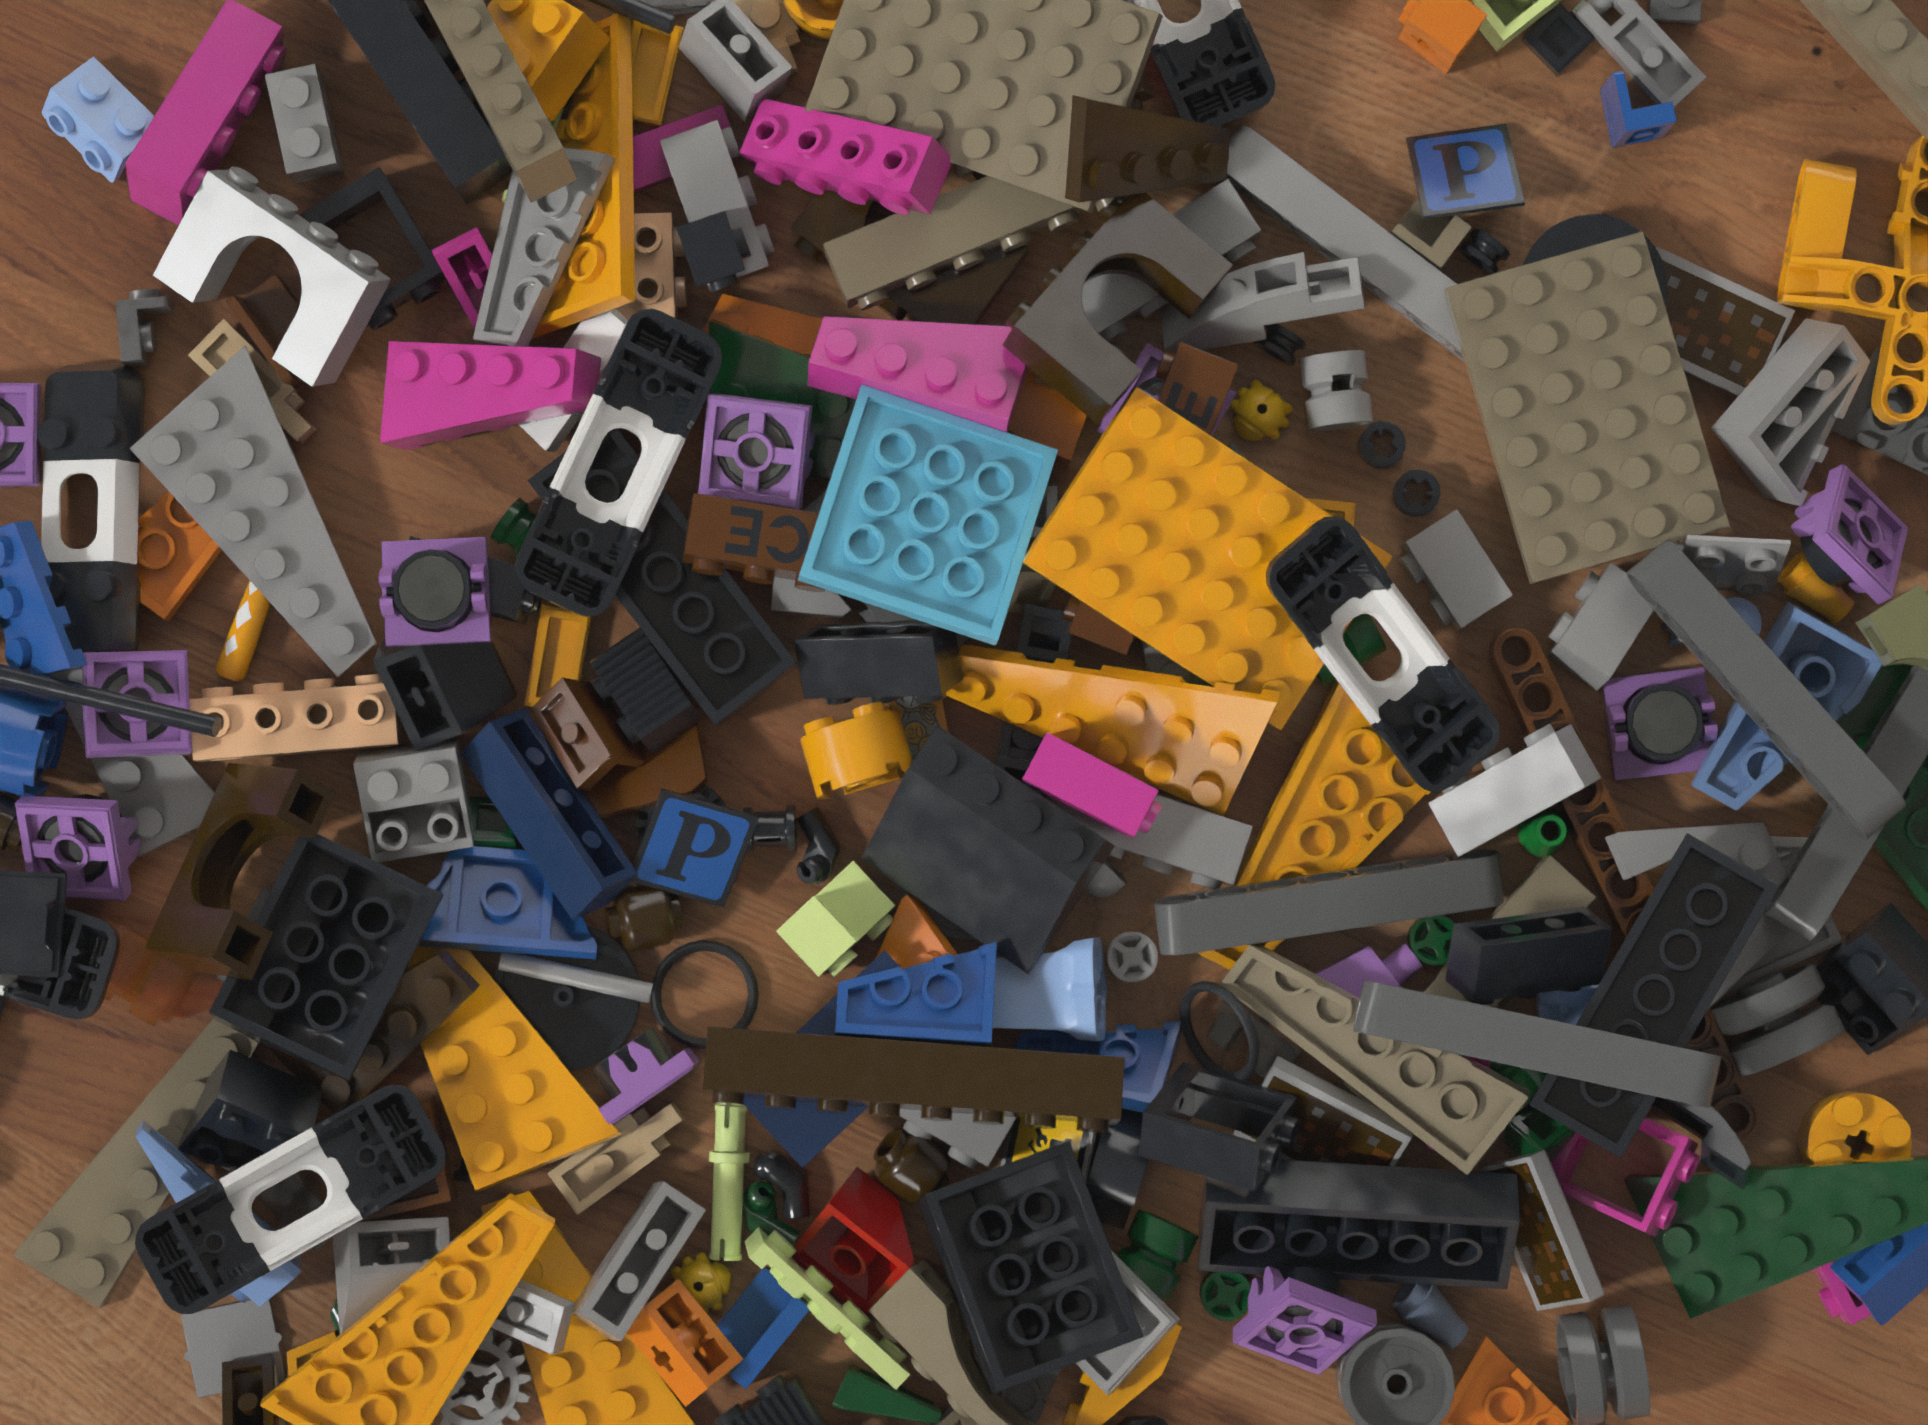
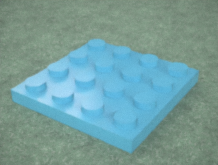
(928, 515)

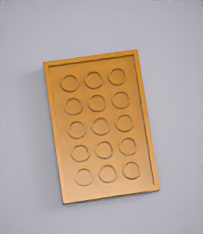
(1177, 548)

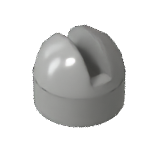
(1107, 881)

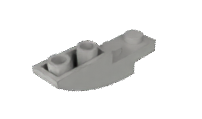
(1266, 295)

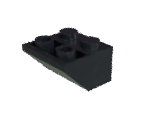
(443, 687)
(1877, 979)
(248, 1112)

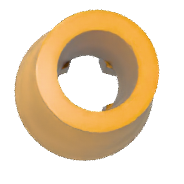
(1807, 588)

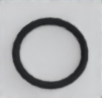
(684, 950)
(1241, 1013)

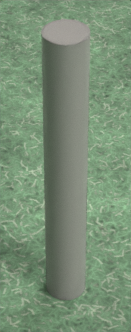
(576, 976)

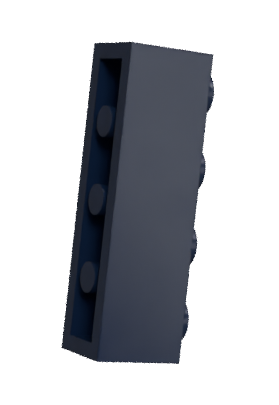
(548, 813)

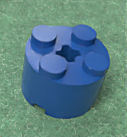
(29, 740)

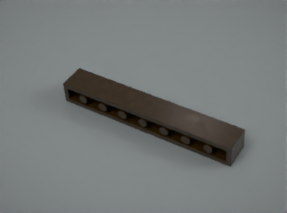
(913, 1077)

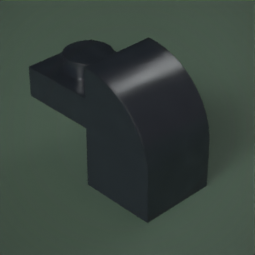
(1117, 1170)

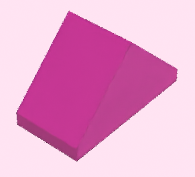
(466, 267)

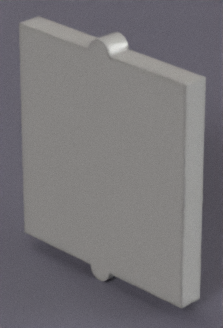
(228, 1335)

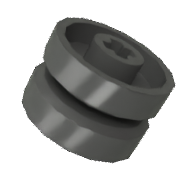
(1774, 1013)
(1390, 1351)
(1611, 1364)

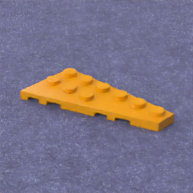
(601, 120)
(1141, 722)
(1332, 806)
(505, 1085)
(421, 1336)
(593, 1376)

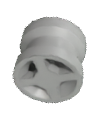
(1133, 955)

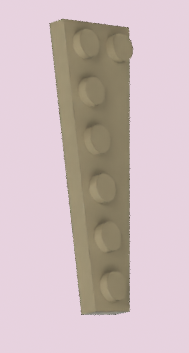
(1431, 1092)
(94, 1224)

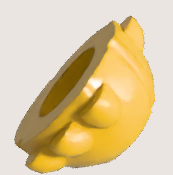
(1249, 422)
(713, 1276)

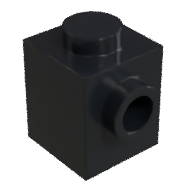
(714, 250)

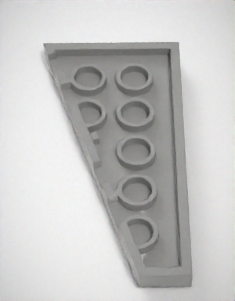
(244, 487)

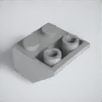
(414, 800)
(380, 1256)

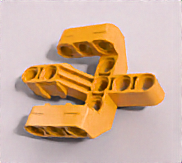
(1820, 280)

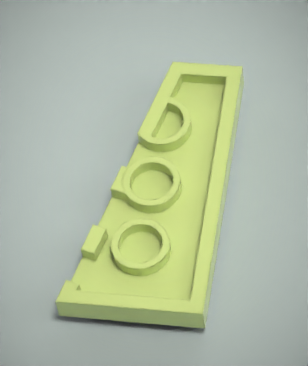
(814, 1287)

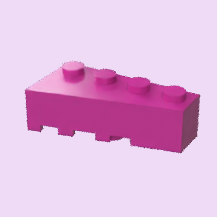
(204, 110)
(930, 363)
(468, 389)

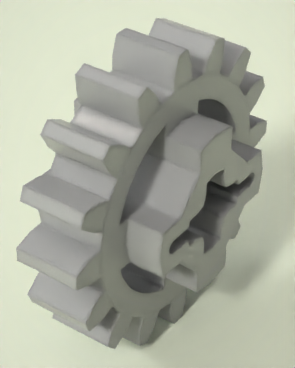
(489, 1403)

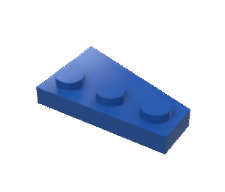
(923, 1003)
(1146, 1054)

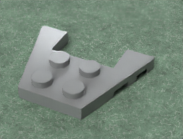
(1743, 842)

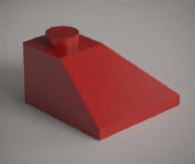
(858, 1241)

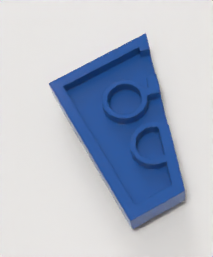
(28, 613)

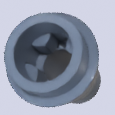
(1430, 1312)

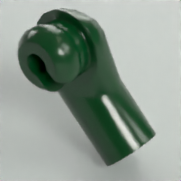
(761, 1211)

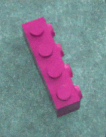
(846, 157)

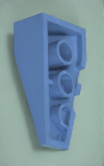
(1826, 663)
(186, 1177)

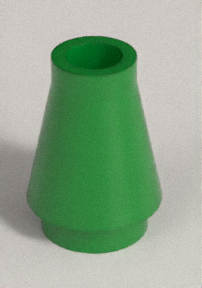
(1530, 833)

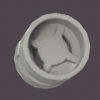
(1341, 408)

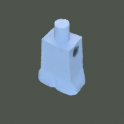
(1060, 993)

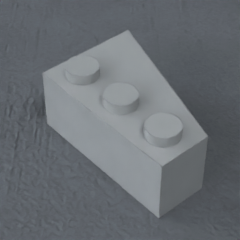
(1789, 408)

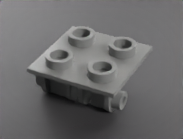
(1737, 562)

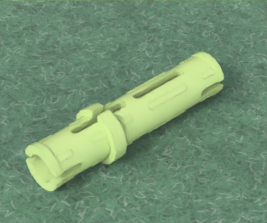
(728, 1181)

